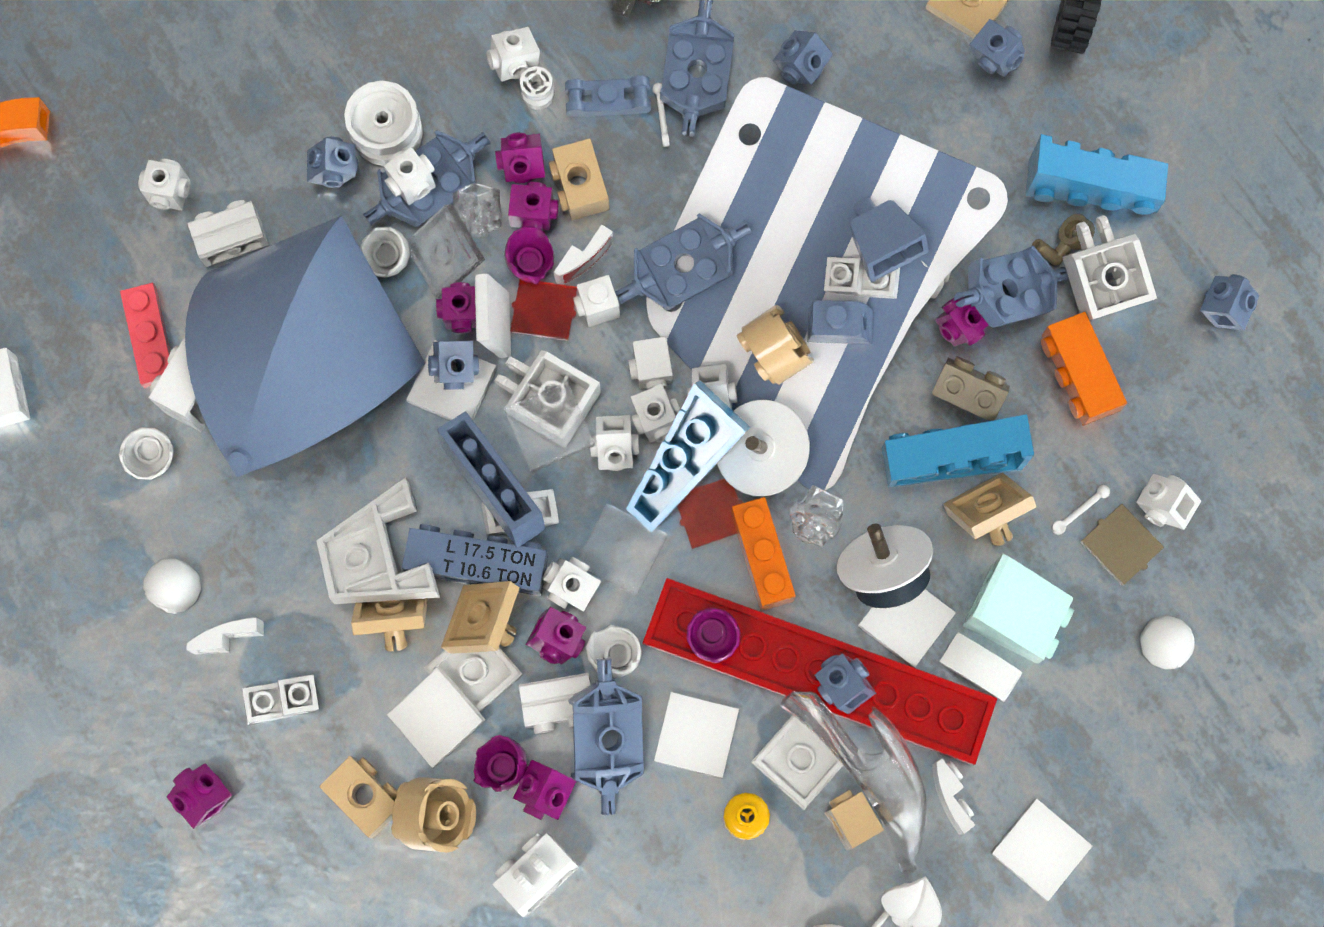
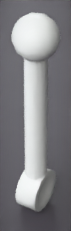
(661, 110)
(1059, 527)

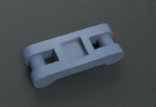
(608, 97)

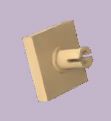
(967, 15)
(990, 508)
(389, 618)
(481, 618)

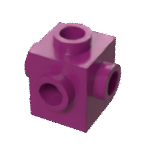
(521, 157)
(532, 206)
(457, 307)
(961, 324)
(557, 636)
(543, 791)
(198, 795)

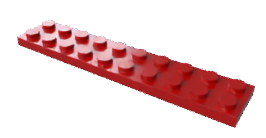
(788, 656)

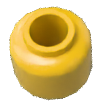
(746, 830)

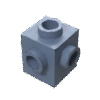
(998, 48)
(802, 57)
(331, 162)
(1230, 302)
(440, 363)
(844, 682)

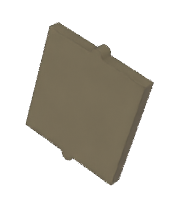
(1122, 544)

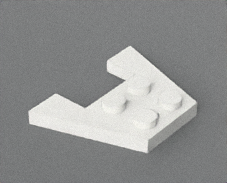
(360, 557)

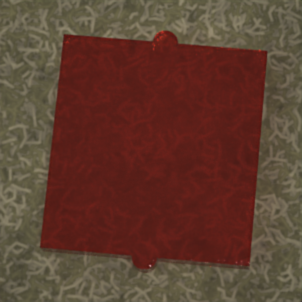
(543, 310)
(708, 513)

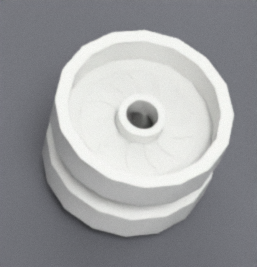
(383, 121)

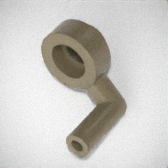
(1068, 238)

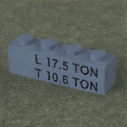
(491, 479)
(474, 560)

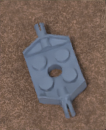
(697, 43)
(453, 170)
(656, 264)
(1027, 278)
(596, 711)

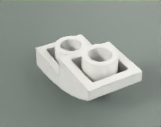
(850, 278)
(981, 667)
(280, 699)
(947, 784)

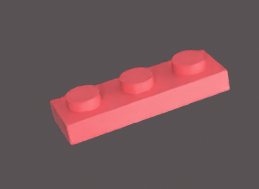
(146, 331)

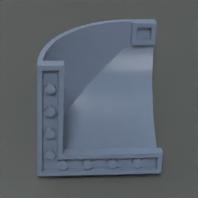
(293, 346)

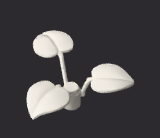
(909, 905)

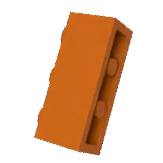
(1083, 369)
(762, 554)

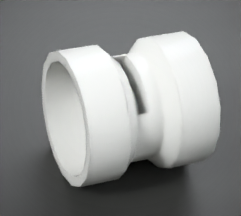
(537, 96)

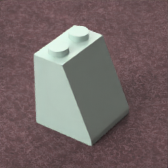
(1019, 610)

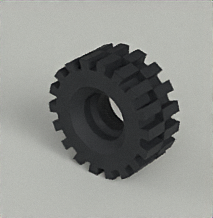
(1075, 24)

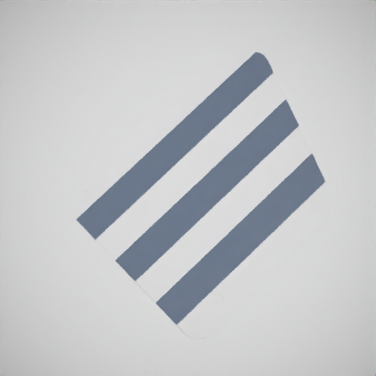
(799, 202)

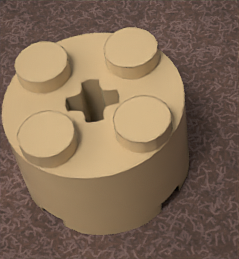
(775, 345)
(433, 814)

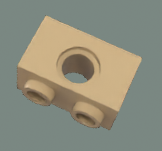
(573, 161)
(342, 790)
(853, 819)

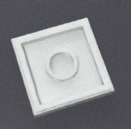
(492, 315)
(450, 403)
(910, 627)
(478, 674)
(436, 717)
(696, 735)
(797, 762)
(1041, 849)

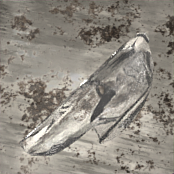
(886, 778)

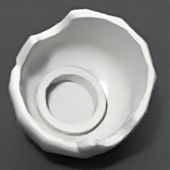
(386, 251)
(146, 453)
(172, 585)
(1167, 642)
(618, 645)

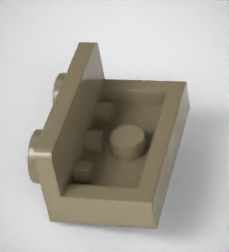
(971, 389)

